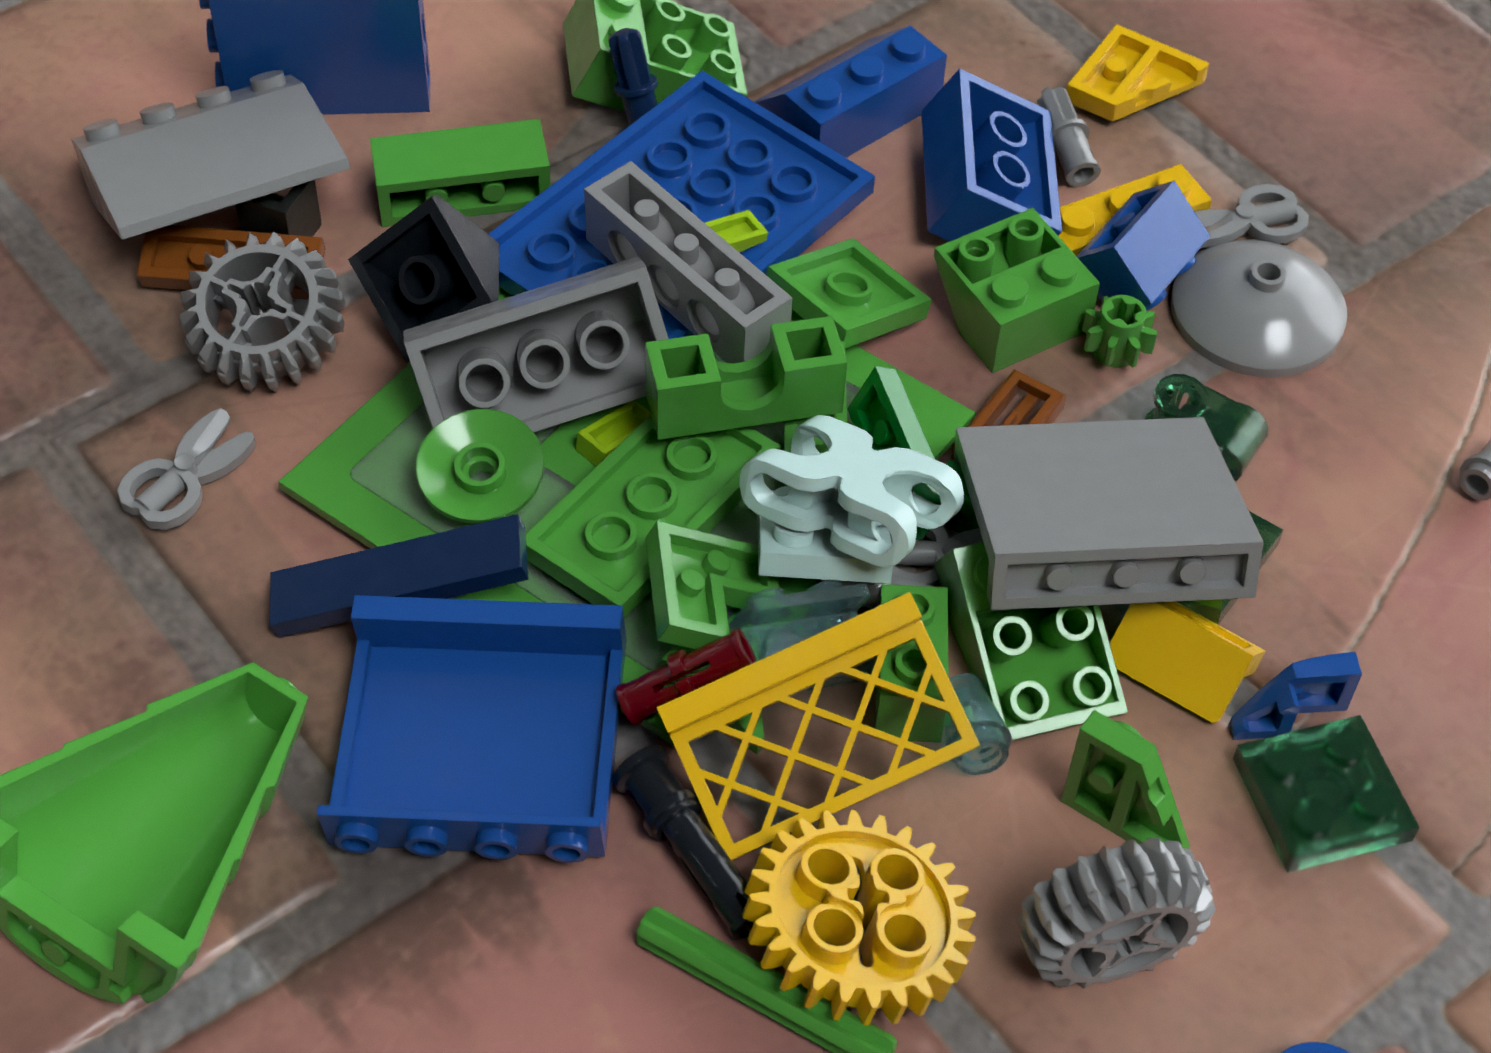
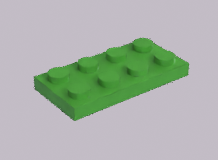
(600, 527)

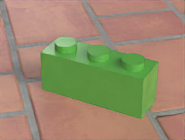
(468, 167)

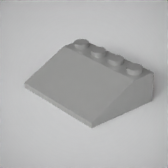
(206, 153)

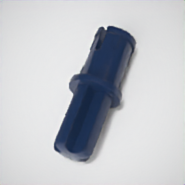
(633, 74)

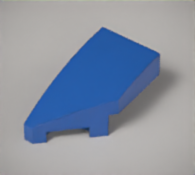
(1302, 687)

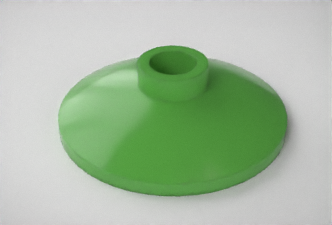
(473, 444)

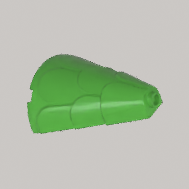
(139, 829)

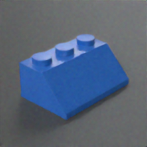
(863, 91)
(986, 158)

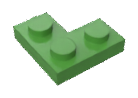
(696, 579)

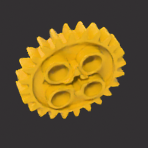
(806, 896)

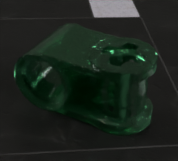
(1234, 425)

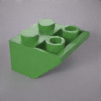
(1015, 289)

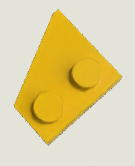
(1132, 74)

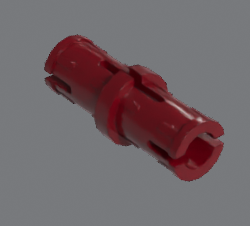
(646, 692)

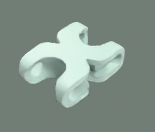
(851, 490)

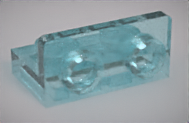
(781, 620)

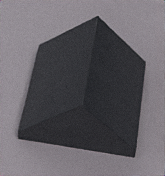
(428, 268)

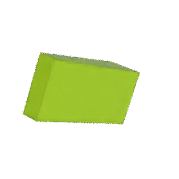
(740, 230)
(605, 434)

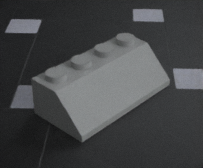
(542, 350)

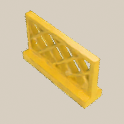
(798, 669)

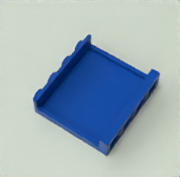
(344, 51)
(478, 728)

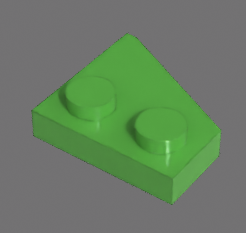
(1122, 783)

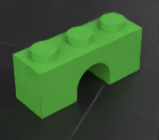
(789, 380)

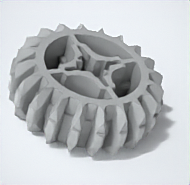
(276, 340)
(1116, 913)

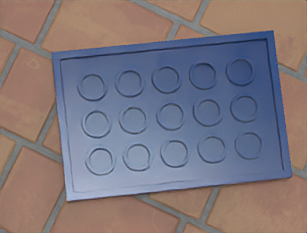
(713, 157)

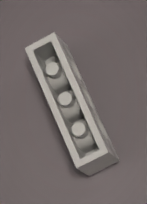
(688, 263)

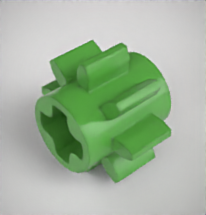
(1119, 331)

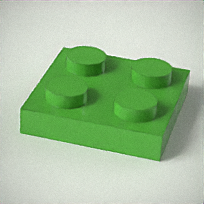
(853, 288)

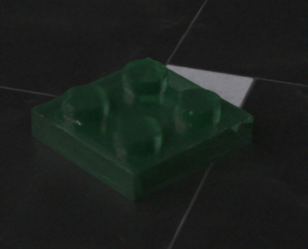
(1325, 793)

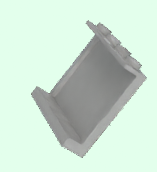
(1108, 513)

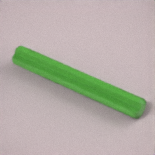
(756, 987)

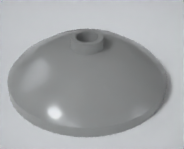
(1259, 309)

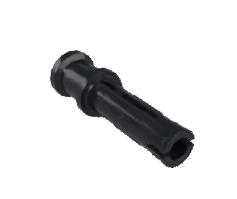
(675, 817)

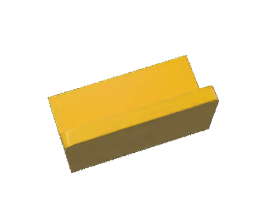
(1183, 656)

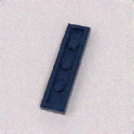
(421, 567)

